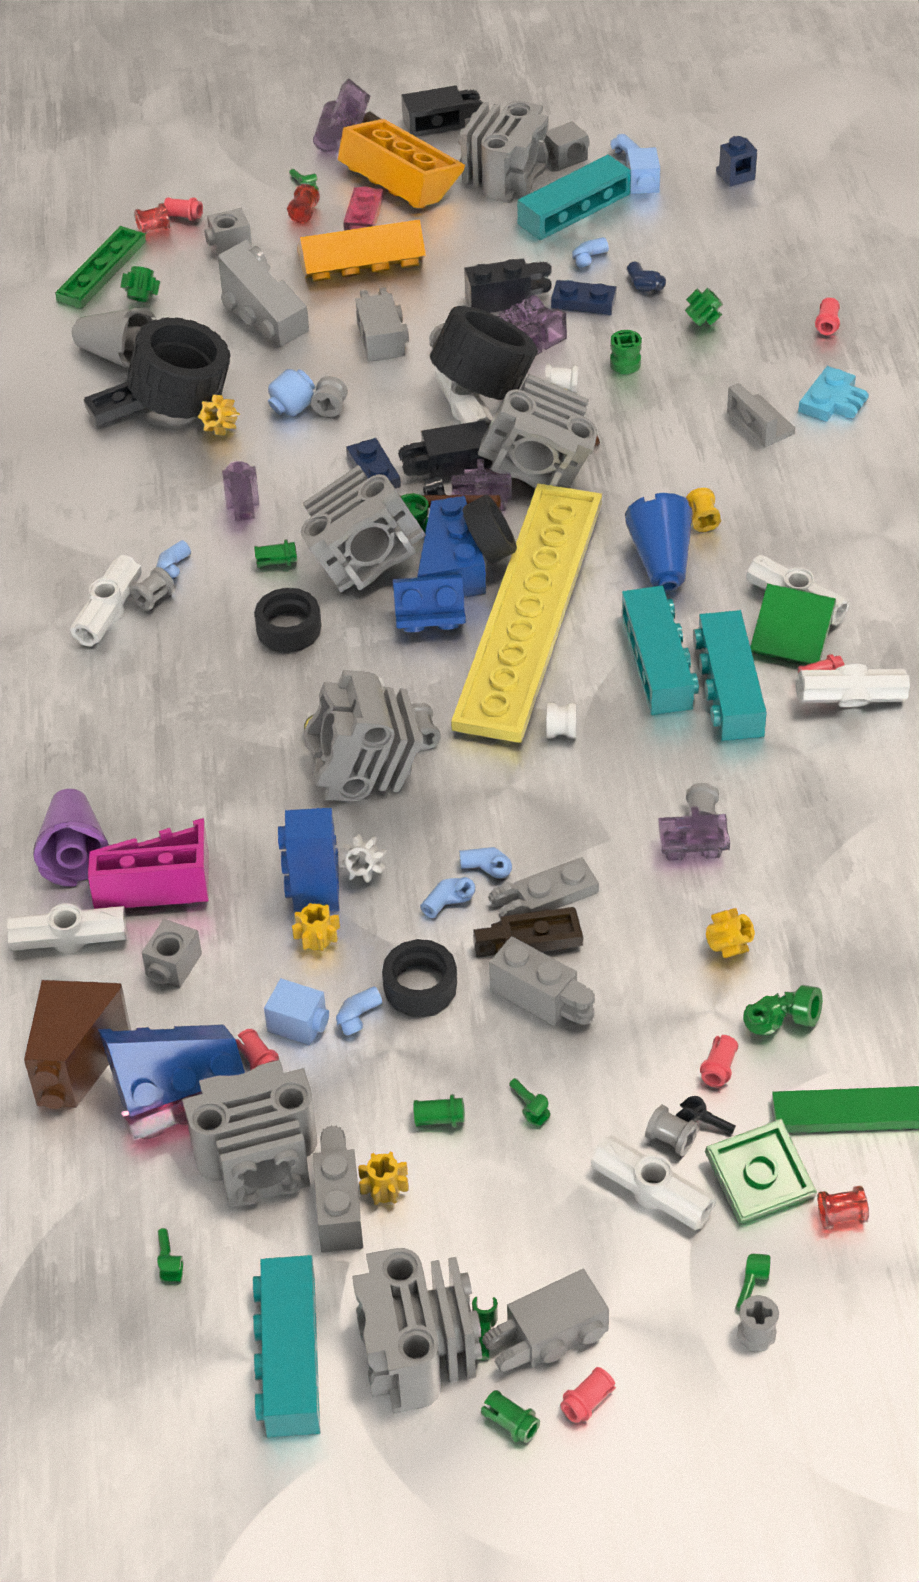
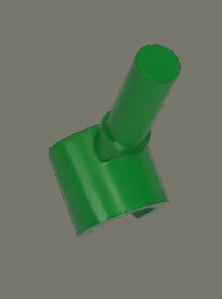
(307, 179)
(536, 1109)
(170, 1266)
(756, 1268)
(487, 1319)

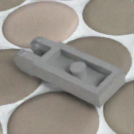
(546, 889)

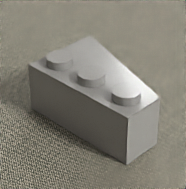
(259, 298)

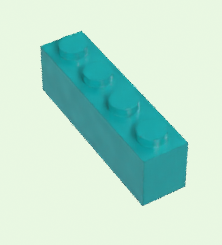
(574, 197)
(659, 650)
(731, 676)
(288, 1347)

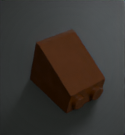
(64, 1040)

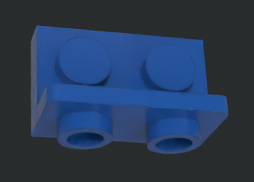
(429, 602)

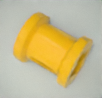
(705, 514)

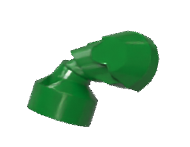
(768, 1013)

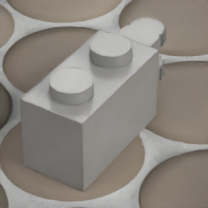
(381, 325)
(540, 984)
(337, 1193)
(550, 1322)

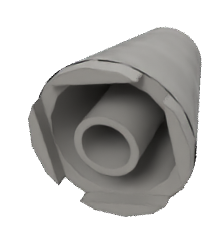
(111, 333)

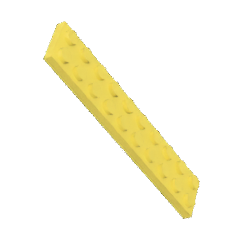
(527, 614)

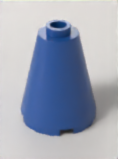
(662, 537)

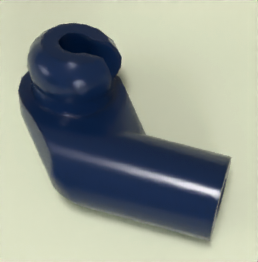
(645, 280)

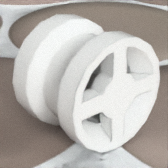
(561, 720)

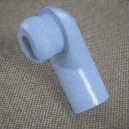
(623, 143)
(587, 249)
(172, 556)
(488, 859)
(448, 892)
(355, 1006)

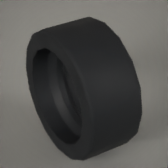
(489, 529)
(287, 601)
(419, 953)

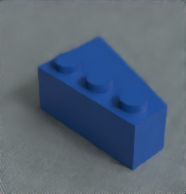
(451, 548)
(310, 858)
(167, 1063)

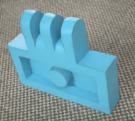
(833, 394)

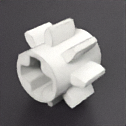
(372, 858)

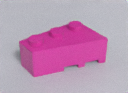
(152, 871)

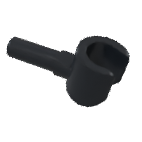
(433, 486)
(695, 1109)

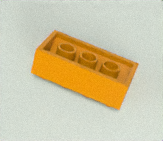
(398, 162)
(361, 249)

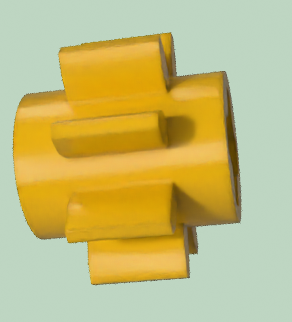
(219, 415)
(316, 927)
(730, 933)
(383, 1178)

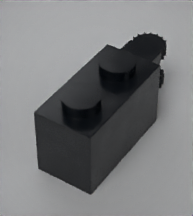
(438, 109)
(505, 283)
(445, 451)

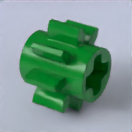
(140, 284)
(704, 307)

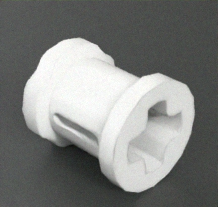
(562, 377)

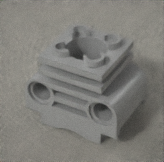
(504, 149)
(540, 434)
(359, 528)
(362, 737)
(254, 1132)
(413, 1326)

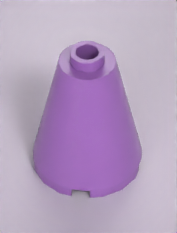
(66, 838)

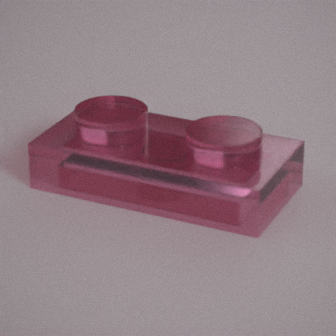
(363, 208)
(153, 1122)

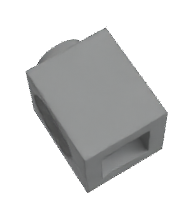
(566, 145)
(227, 230)
(171, 953)

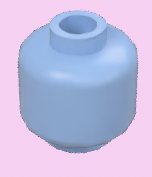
(290, 392)

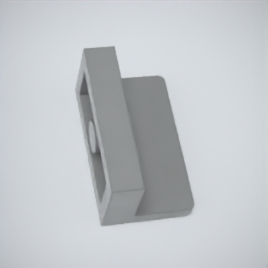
(757, 416)

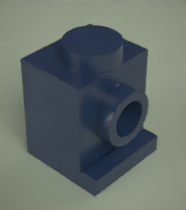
(737, 155)

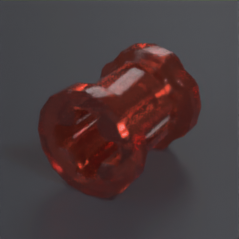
(304, 200)
(152, 218)
(843, 1207)

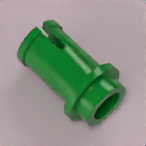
(276, 554)
(439, 1111)
(510, 1416)

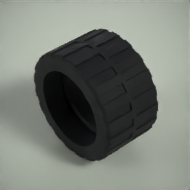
(483, 352)
(177, 366)

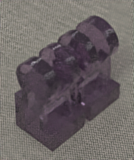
(344, 112)
(537, 322)

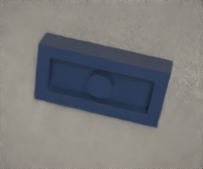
(583, 297)
(373, 460)

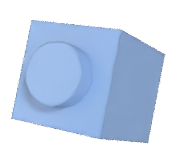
(644, 170)
(296, 1012)

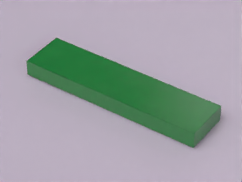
(100, 267)
(847, 1109)

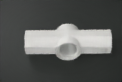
(465, 404)
(768, 571)
(105, 601)
(852, 685)
(67, 928)
(671, 1194)

